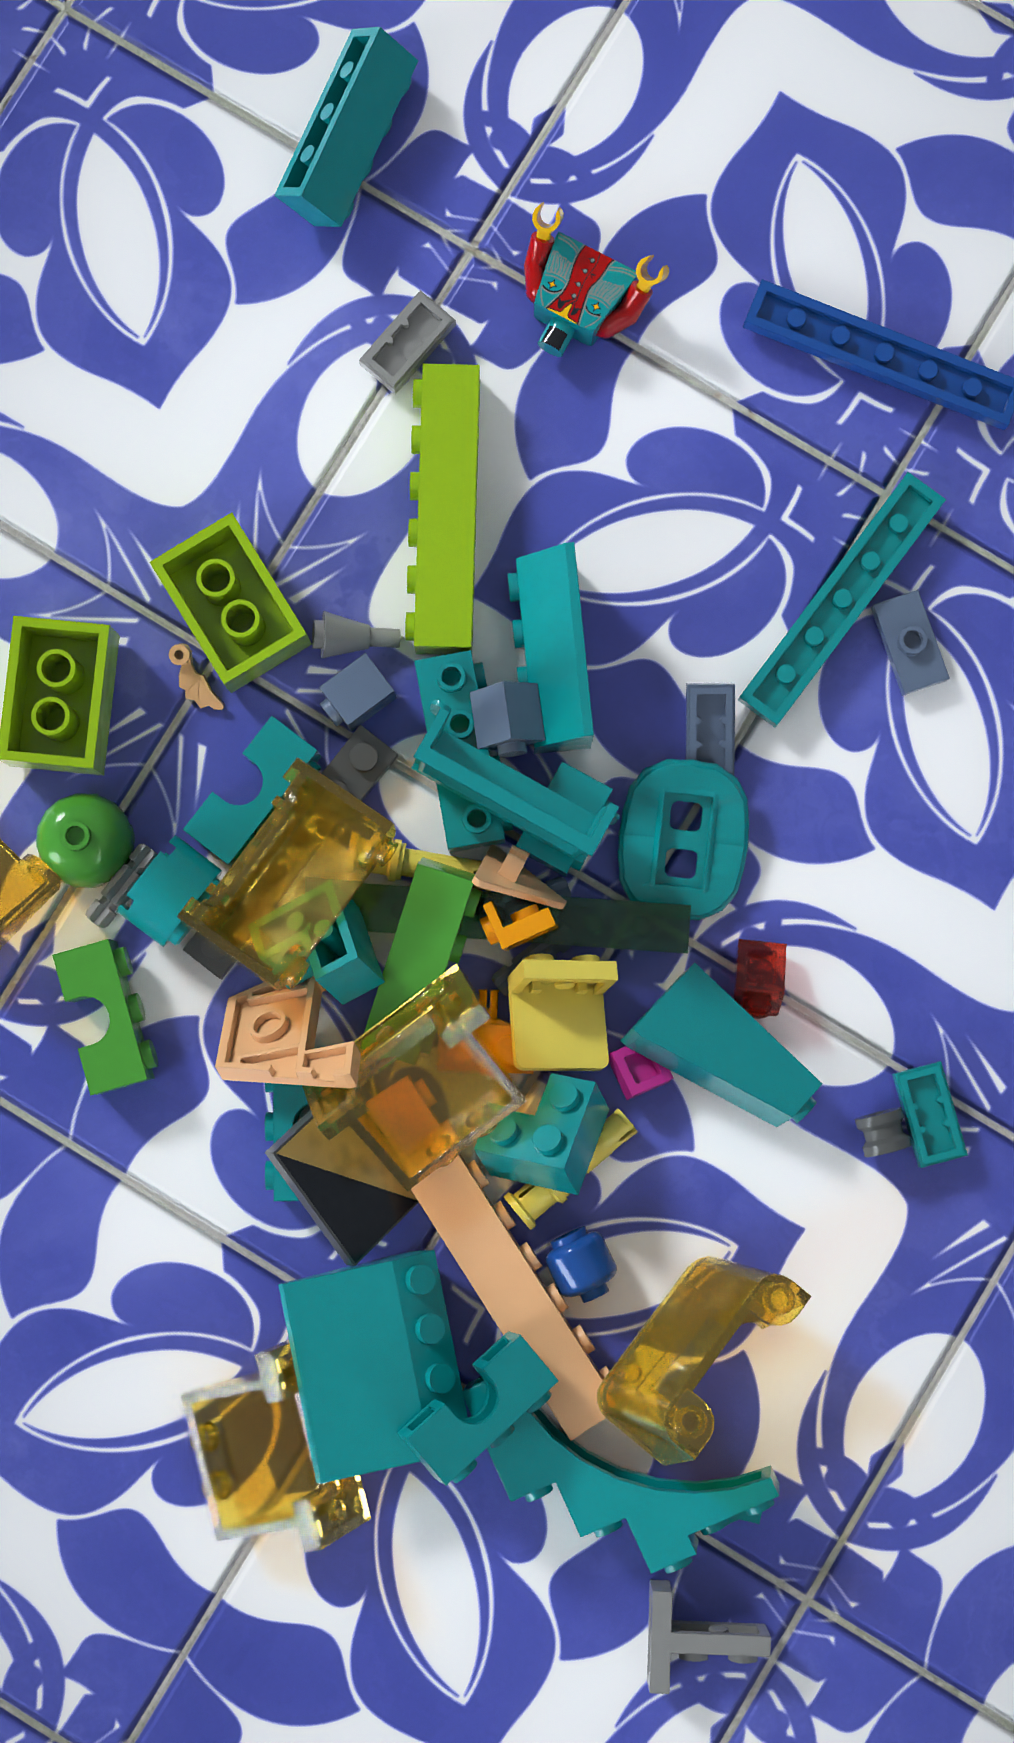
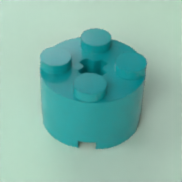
(166, 889)

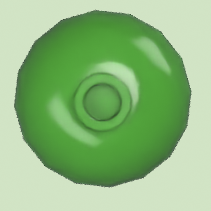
(85, 839)

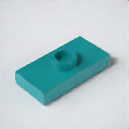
(929, 1114)

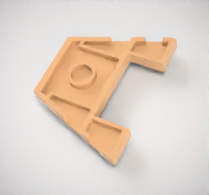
(272, 1040)

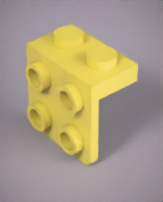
(560, 1012)

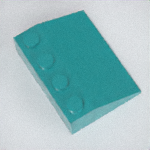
(368, 1358)

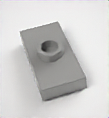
(407, 342)

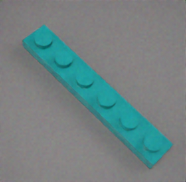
(841, 599)

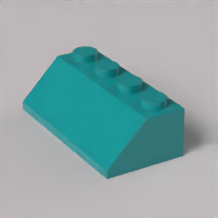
(553, 645)

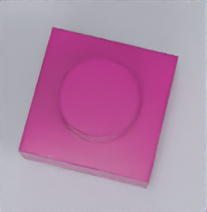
(637, 1073)

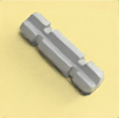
(115, 892)

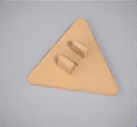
(506, 875)

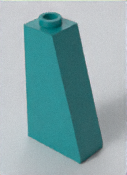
(723, 1049)

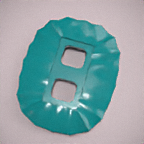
(719, 842)

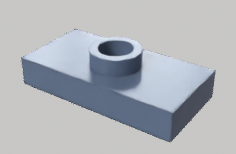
(910, 642)
(711, 723)

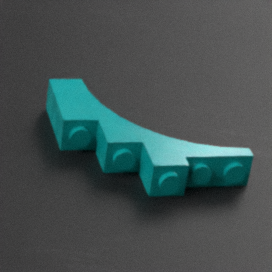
(602, 1494)

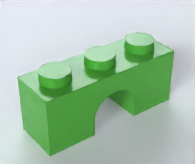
(122, 1054)

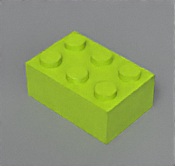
(231, 603)
(58, 695)

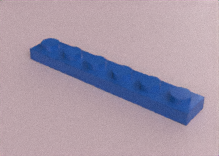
(882, 354)

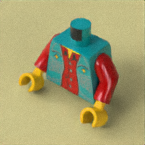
(581, 289)

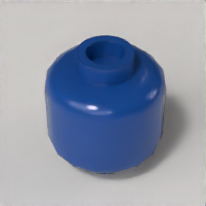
(581, 1264)

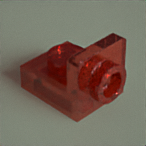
(760, 977)

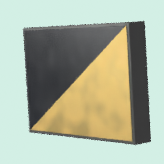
(341, 1186)

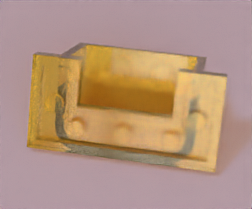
(422, 1082)
(260, 1462)

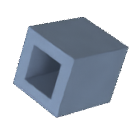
(356, 693)
(507, 717)

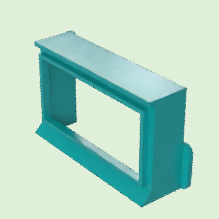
(509, 792)

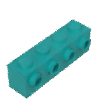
(347, 127)
(450, 681)

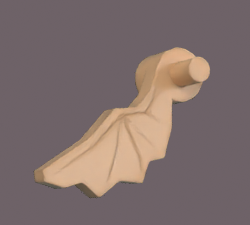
(193, 683)

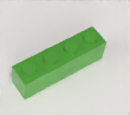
(426, 934)

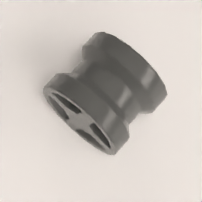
(883, 1132)

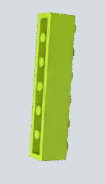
(446, 509)

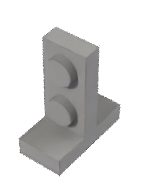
(695, 1639)

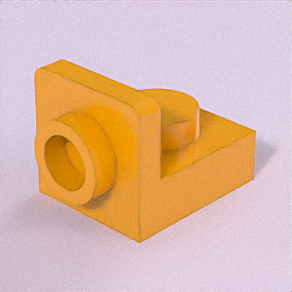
(526, 925)

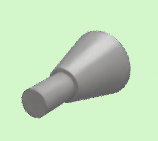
(343, 635)

